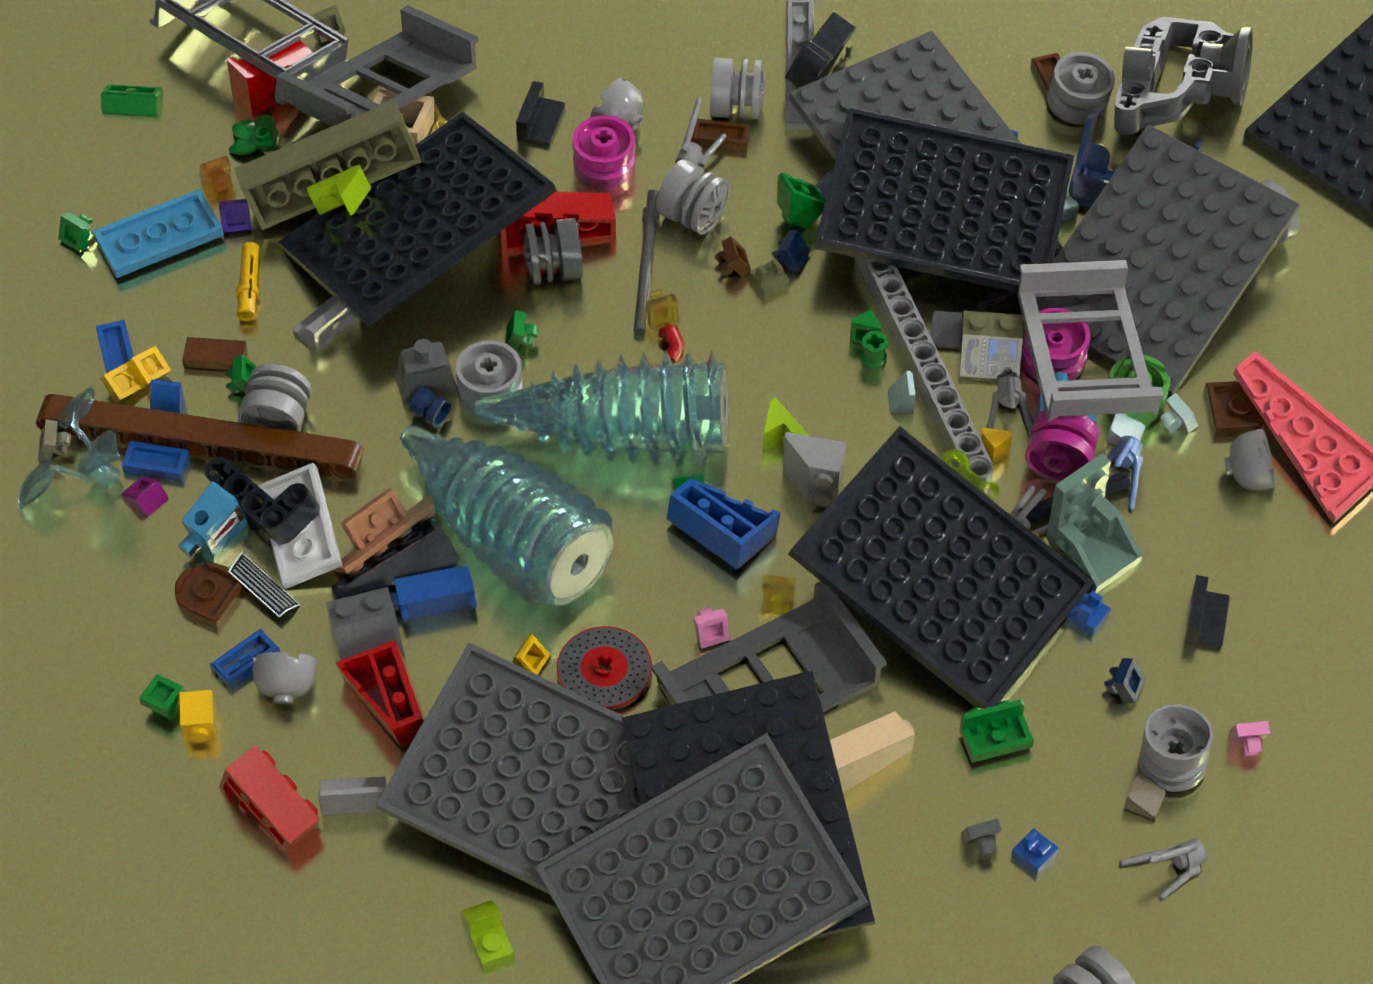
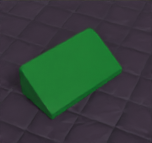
(131, 100)

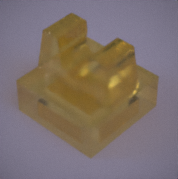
(662, 310)
(778, 584)

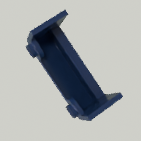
(1091, 167)

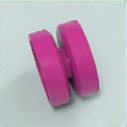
(603, 151)
(1066, 346)
(1061, 445)

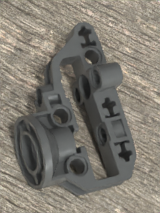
(1216, 67)

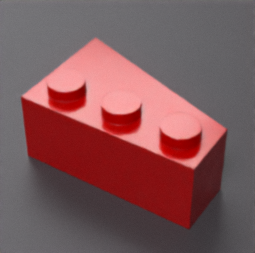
(254, 87)
(386, 689)
(270, 797)

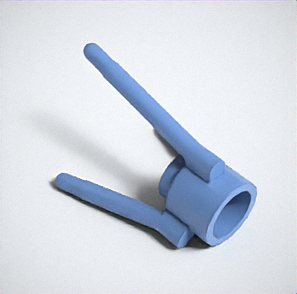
(1125, 455)

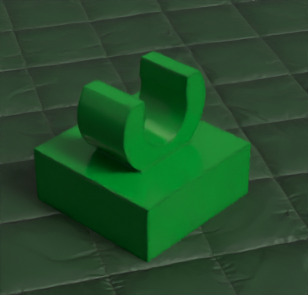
(75, 230)
(519, 332)
(239, 373)
(161, 695)

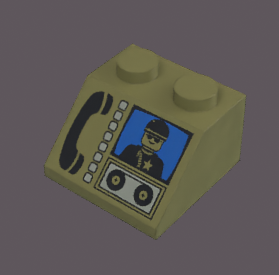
(990, 346)

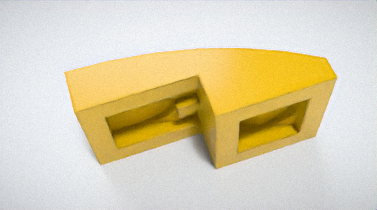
(135, 374)

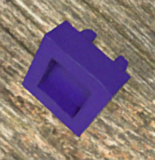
(235, 215)

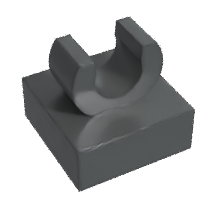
(982, 835)

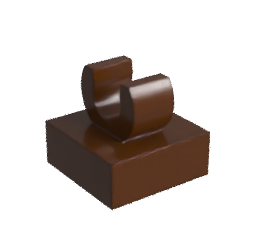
(734, 258)

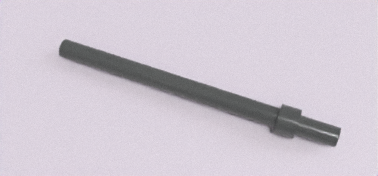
(650, 218)

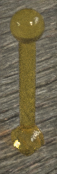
(441, 121)

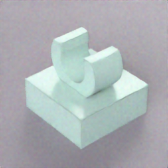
(1178, 415)

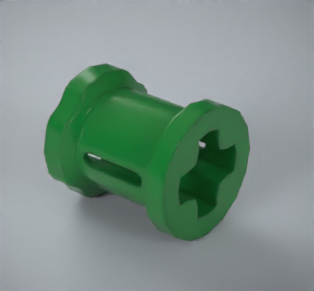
(874, 348)

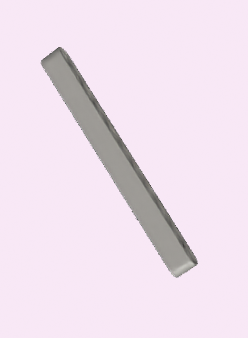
(926, 365)

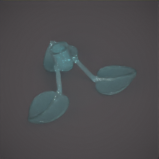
(94, 464)

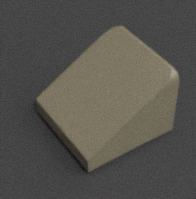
(1144, 797)

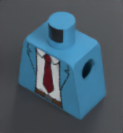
(212, 521)

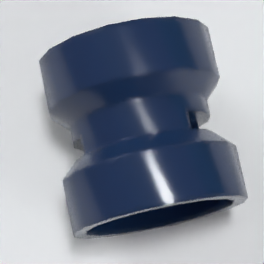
(429, 406)

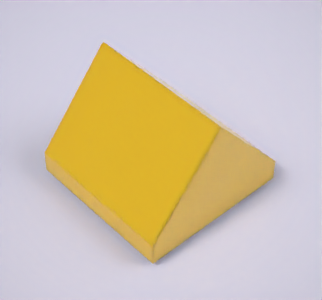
(996, 443)
(531, 655)

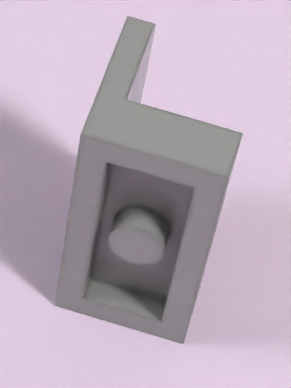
(324, 324)
(350, 795)

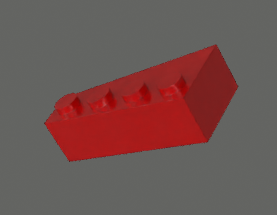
(591, 211)

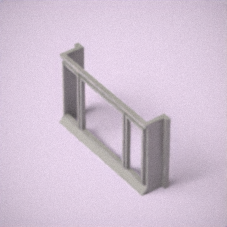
(1094, 395)

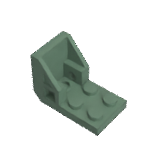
(1089, 528)

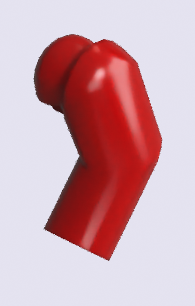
(674, 340)

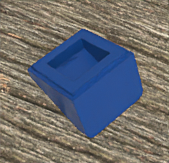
(166, 396)

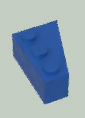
(721, 523)

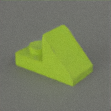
(343, 188)
(778, 423)
(487, 934)

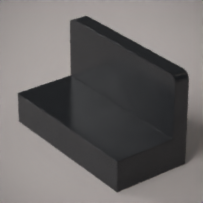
(538, 117)
(1206, 616)

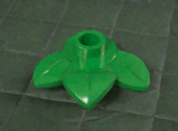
(255, 135)

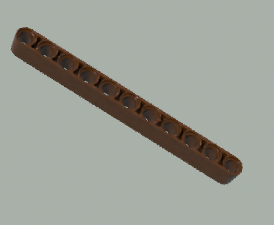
(212, 437)

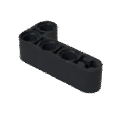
(820, 51)
(278, 518)

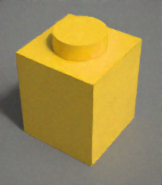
(198, 716)

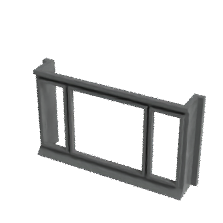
(305, 69)

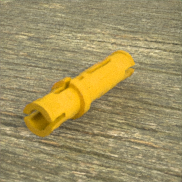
(247, 290)

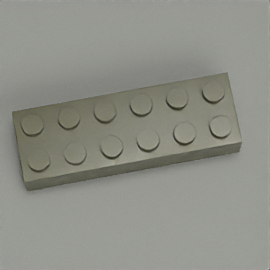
(279, 181)

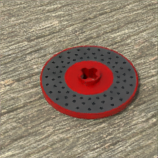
(605, 646)

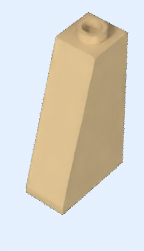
(871, 748)

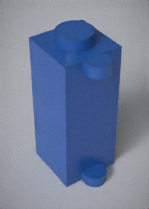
(434, 593)

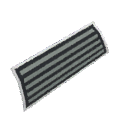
(262, 585)

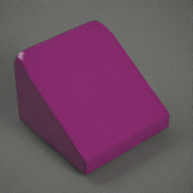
(145, 495)

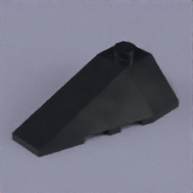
(420, 552)

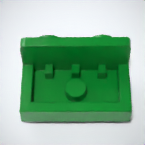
(995, 730)

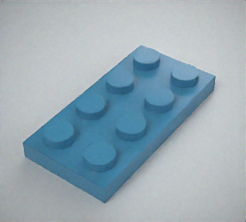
(158, 233)

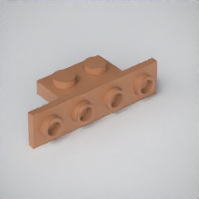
(378, 525)

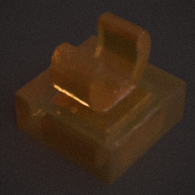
(216, 172)

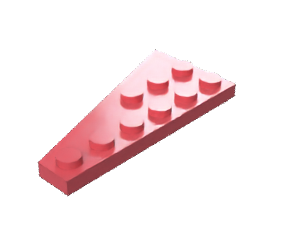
(1320, 446)

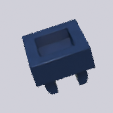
(792, 250)
(1126, 680)

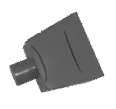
(424, 367)

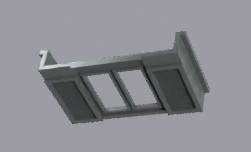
(423, 47)
(819, 635)

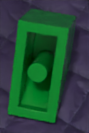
(799, 201)

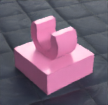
(711, 627)
(1250, 735)

